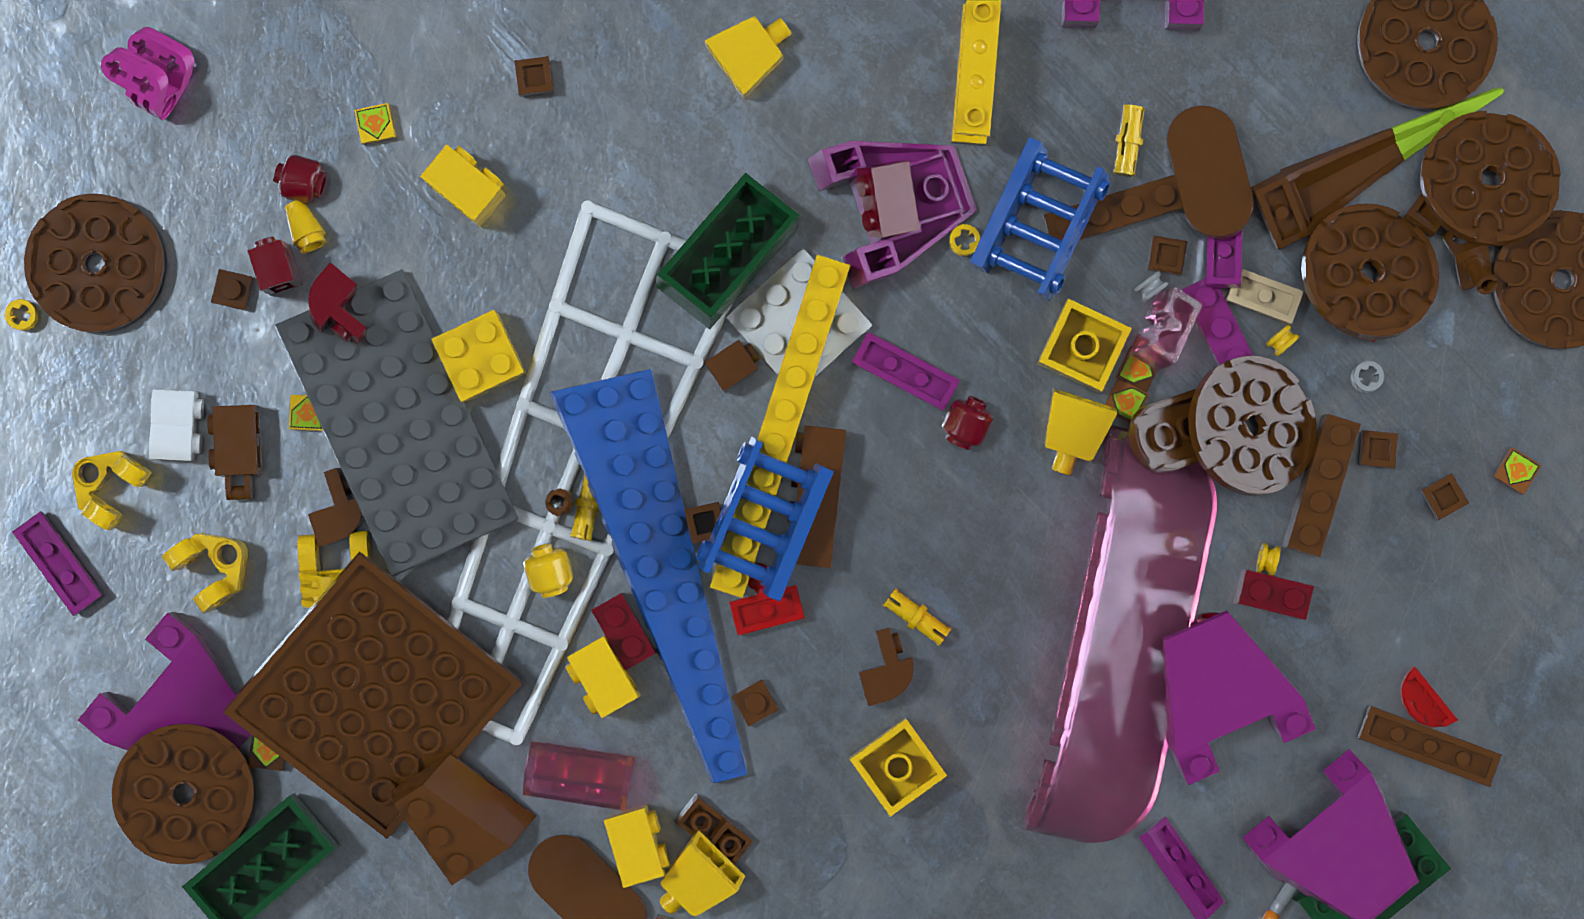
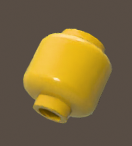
(548, 570)

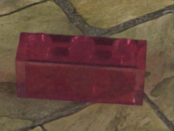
(578, 775)

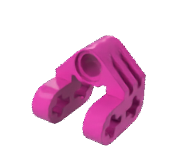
(150, 75)

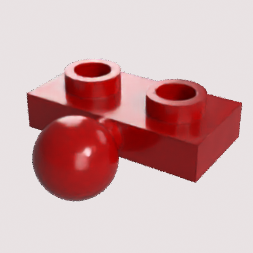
(764, 612)

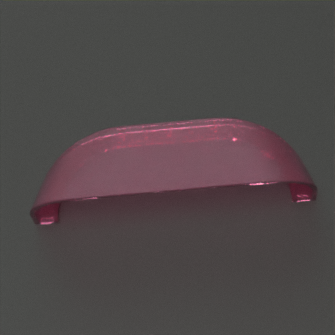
(1112, 697)

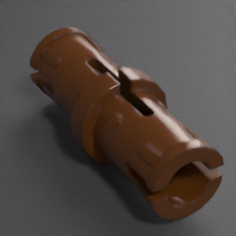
(550, 500)

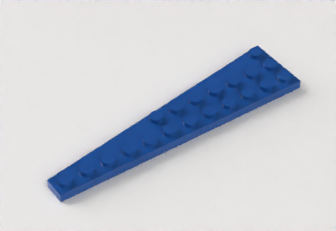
(634, 481)

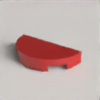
(1423, 702)

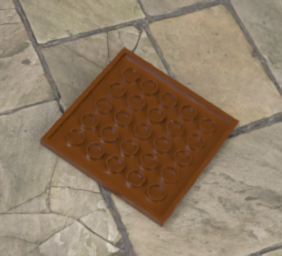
(371, 692)

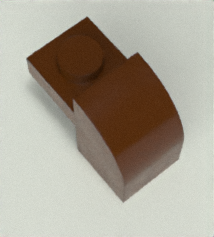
(341, 519)
(893, 677)

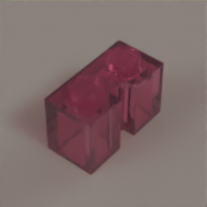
(1172, 321)

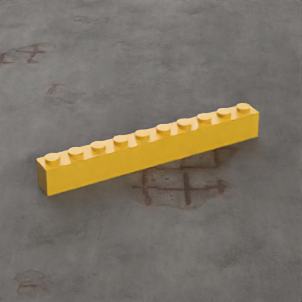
(786, 408)

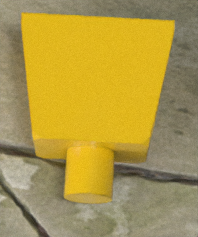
(748, 52)
(1076, 428)
(699, 878)

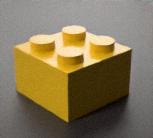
(463, 185)
(1084, 346)
(479, 356)
(602, 677)
(897, 766)
(636, 845)

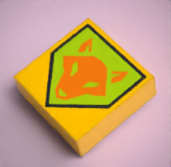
(375, 123)
(302, 414)

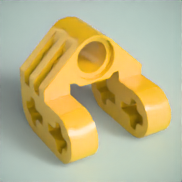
(92, 506)
(312, 579)
(220, 591)

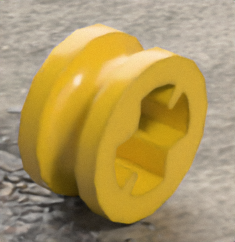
(956, 234)
(20, 304)
(1282, 340)
(1268, 559)

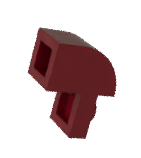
(326, 303)

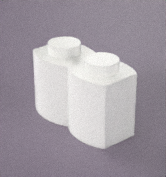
(175, 425)

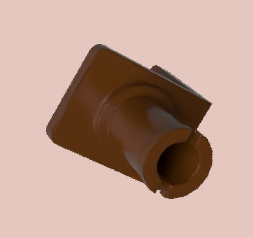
(1472, 265)

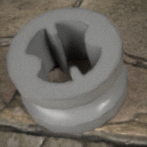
(1151, 286)
(1362, 367)

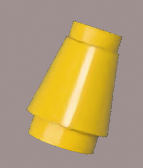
(304, 227)

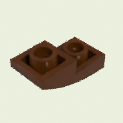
(715, 827)

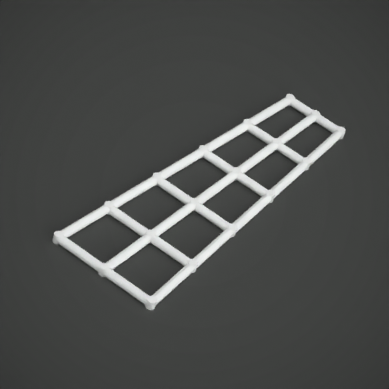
(550, 525)

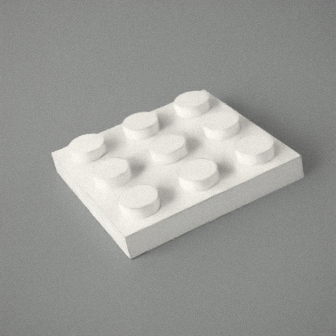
(772, 309)

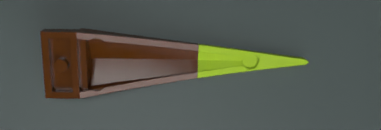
(1315, 188)

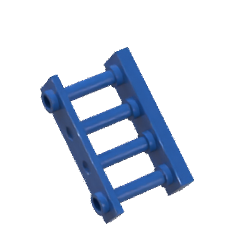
(1020, 191)
(786, 545)

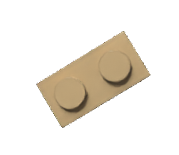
(1266, 297)

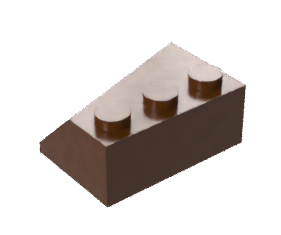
(459, 816)

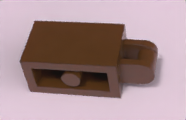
(235, 447)

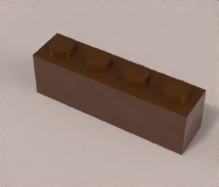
(826, 448)
(1321, 486)

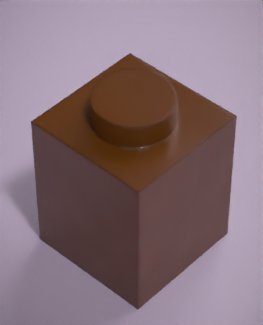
(733, 365)
(702, 521)

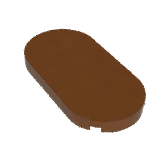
(1210, 172)
(1161, 434)
(580, 882)

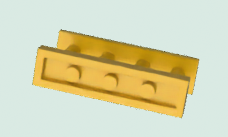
(976, 71)

